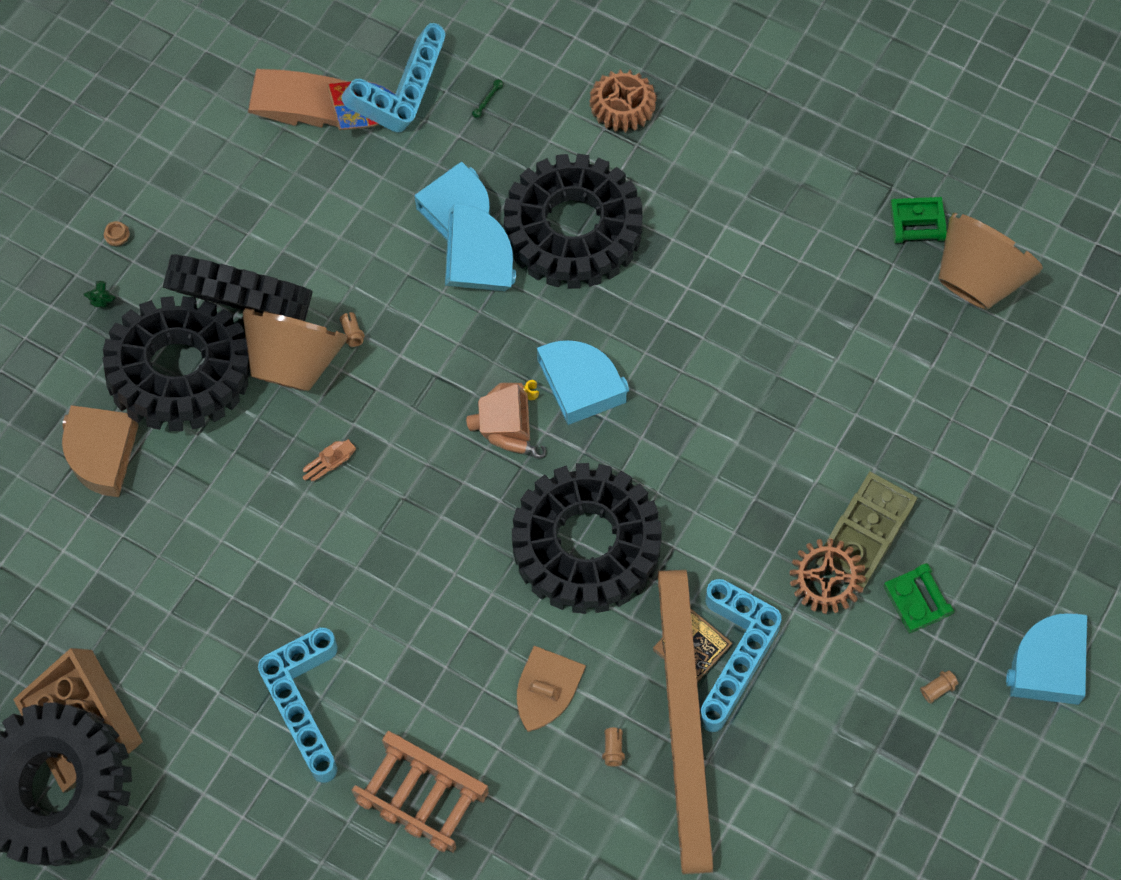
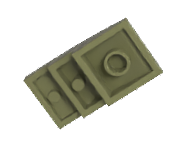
(870, 524)

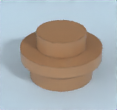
(116, 233)

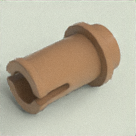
(352, 329)
(939, 686)
(613, 747)

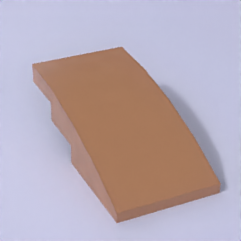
(292, 97)

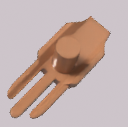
(331, 458)

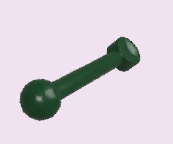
(497, 85)

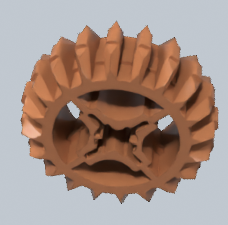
(617, 108)
(840, 577)

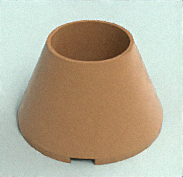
(983, 263)
(289, 349)

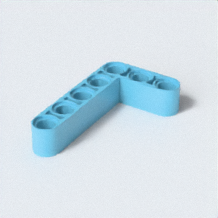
(414, 88)
(743, 654)
(294, 703)

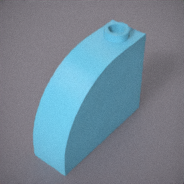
(456, 186)
(477, 251)
(581, 379)
(1051, 661)

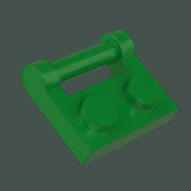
(918, 212)
(910, 602)

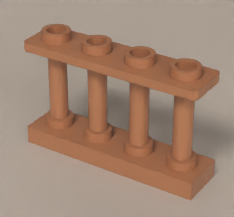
(445, 776)

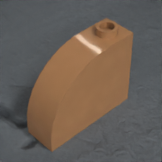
(98, 447)

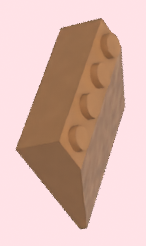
(79, 682)

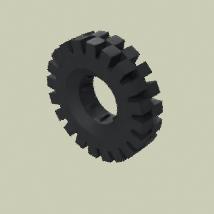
(579, 256)
(236, 287)
(180, 398)
(593, 580)
(100, 776)

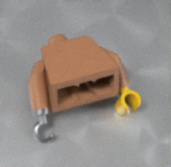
(505, 417)

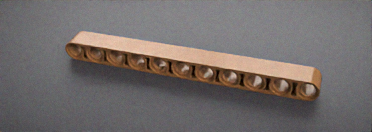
(685, 723)

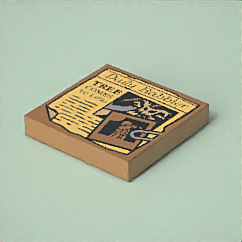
(708, 645)

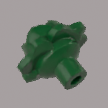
(99, 295)

